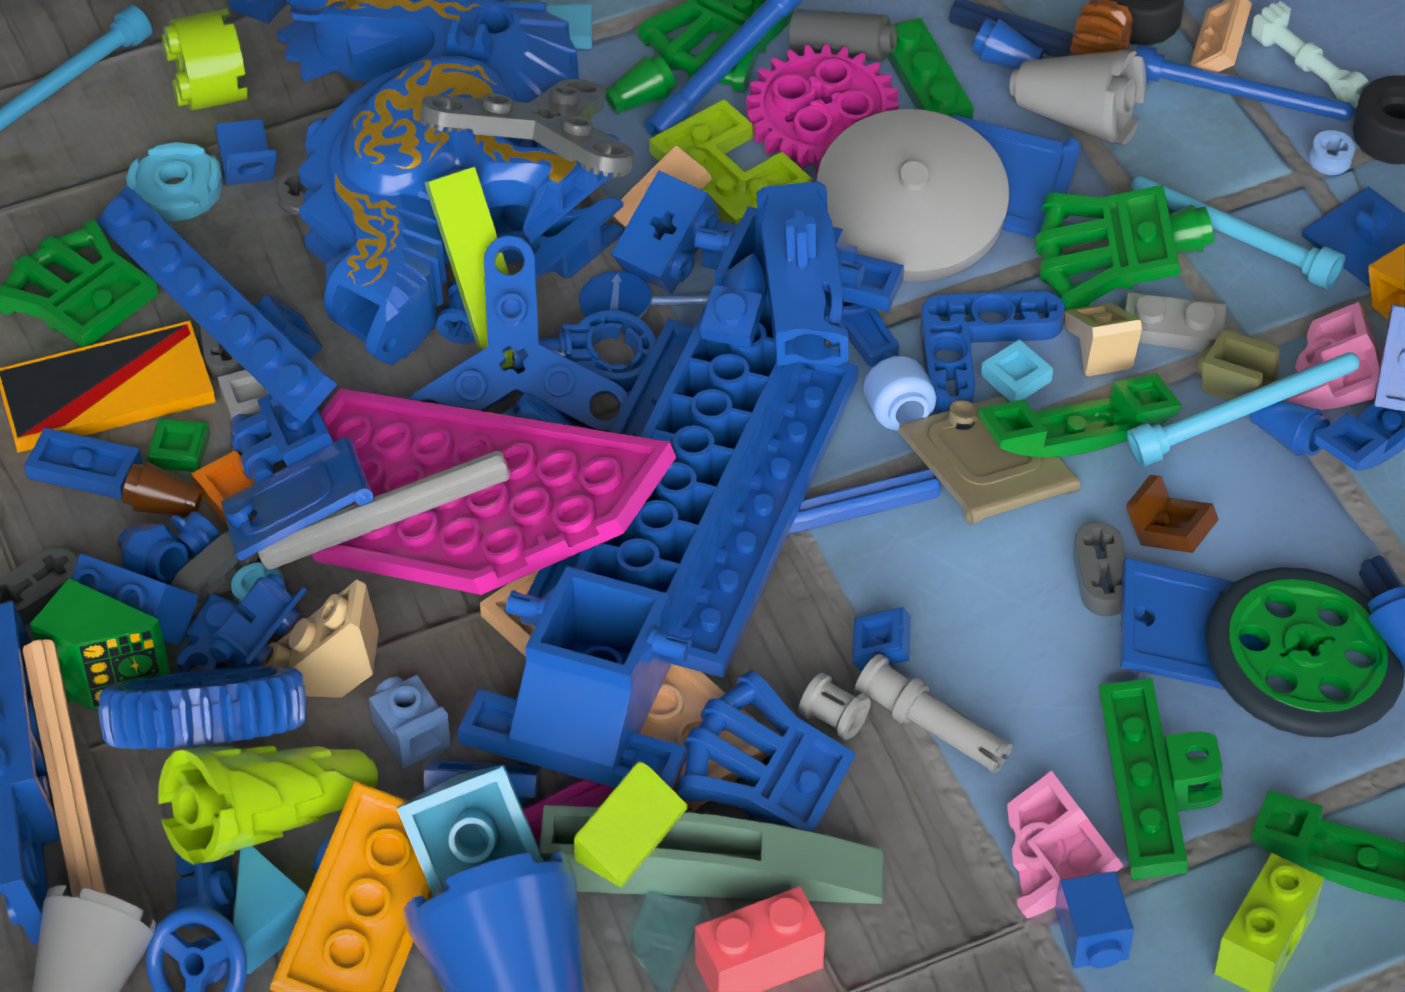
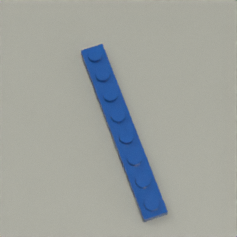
(216, 305)

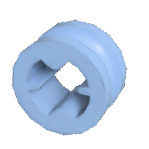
(1328, 163)

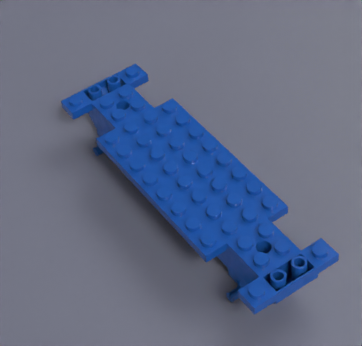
(697, 548)

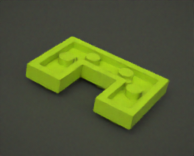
(707, 139)

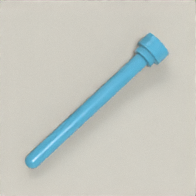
(1320, 265)
(1151, 442)

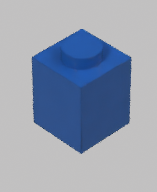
(1094, 920)

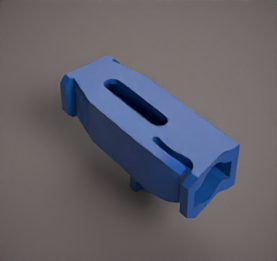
(802, 274)

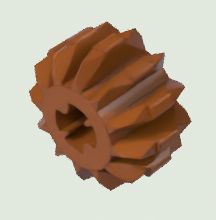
(1102, 28)

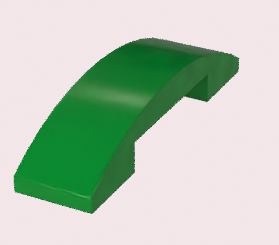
(1083, 425)
(1331, 850)

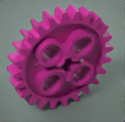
(813, 100)

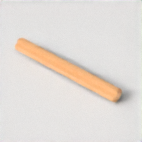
(63, 767)

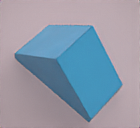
(264, 907)

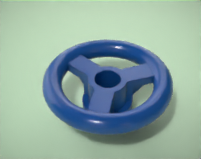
(222, 954)

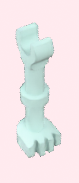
(1272, 28)

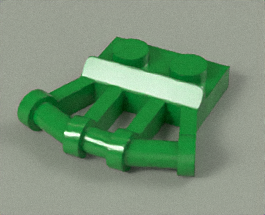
(707, 16)
(1137, 234)
(91, 302)

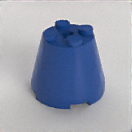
(503, 927)

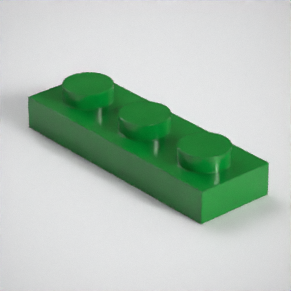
(926, 72)

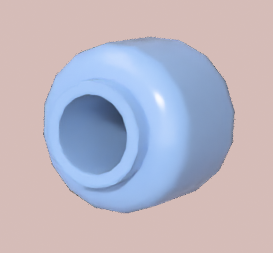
(899, 392)

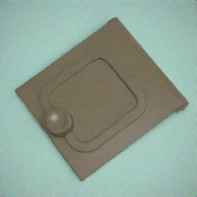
(977, 470)

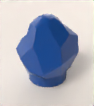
(152, 551)

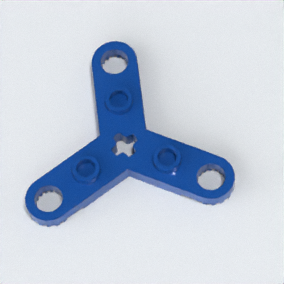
(514, 326)

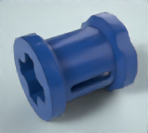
(454, 313)

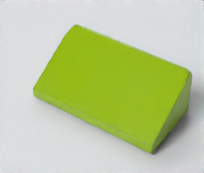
(628, 825)

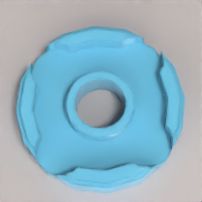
(180, 160)

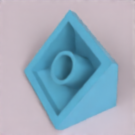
(467, 824)

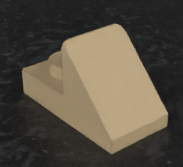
(1106, 336)

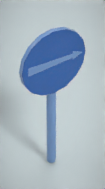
(627, 293)

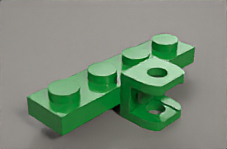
(1155, 777)

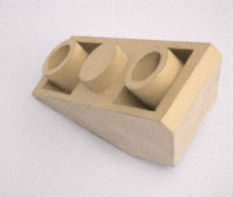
(333, 645)

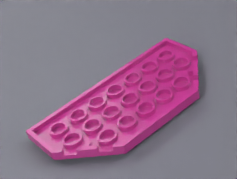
(561, 497)

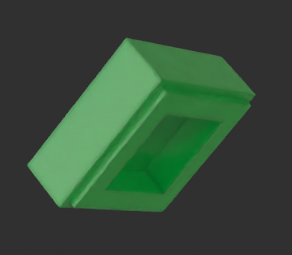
(178, 444)

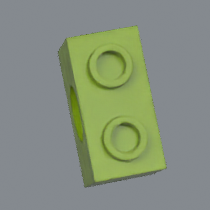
(1269, 925)

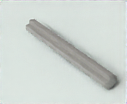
(389, 508)

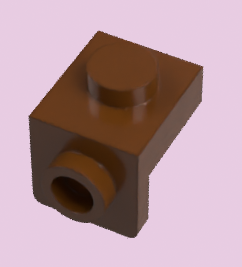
(1169, 521)

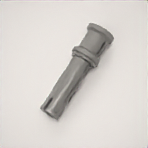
(912, 702)

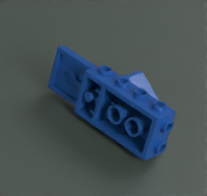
(25, 792)

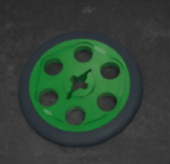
(1305, 710)

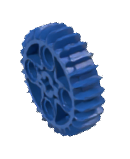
(202, 707)

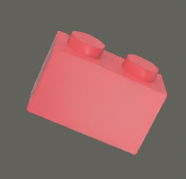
(760, 944)

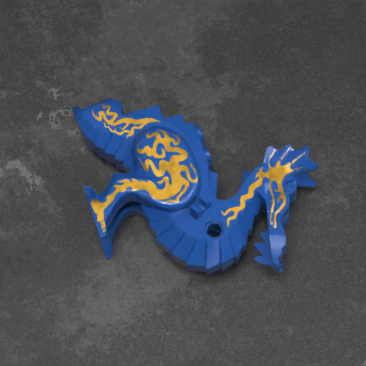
(375, 154)

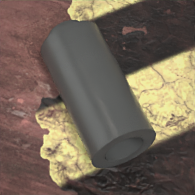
(857, 31)

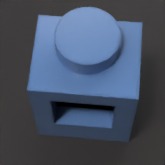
(409, 720)

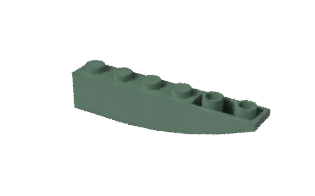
(730, 860)

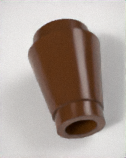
(160, 492)

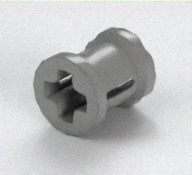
(834, 706)

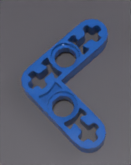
(958, 334)

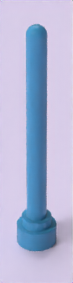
(128, 28)

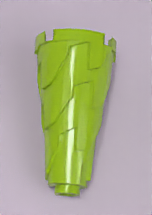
(251, 795)

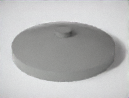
(916, 191)

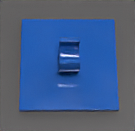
(1361, 230)

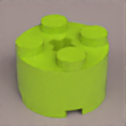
(205, 59)

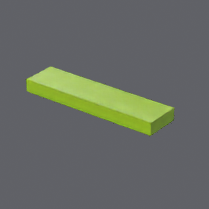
(466, 236)

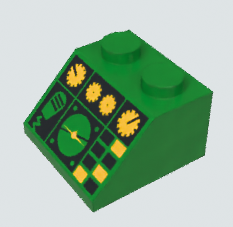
(99, 641)

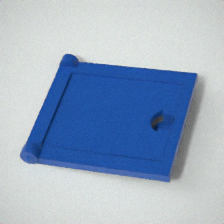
(1032, 169)
(296, 497)
(1180, 612)

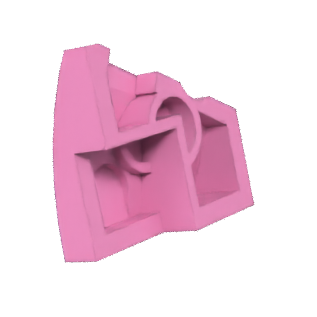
(1332, 336)
(1053, 844)

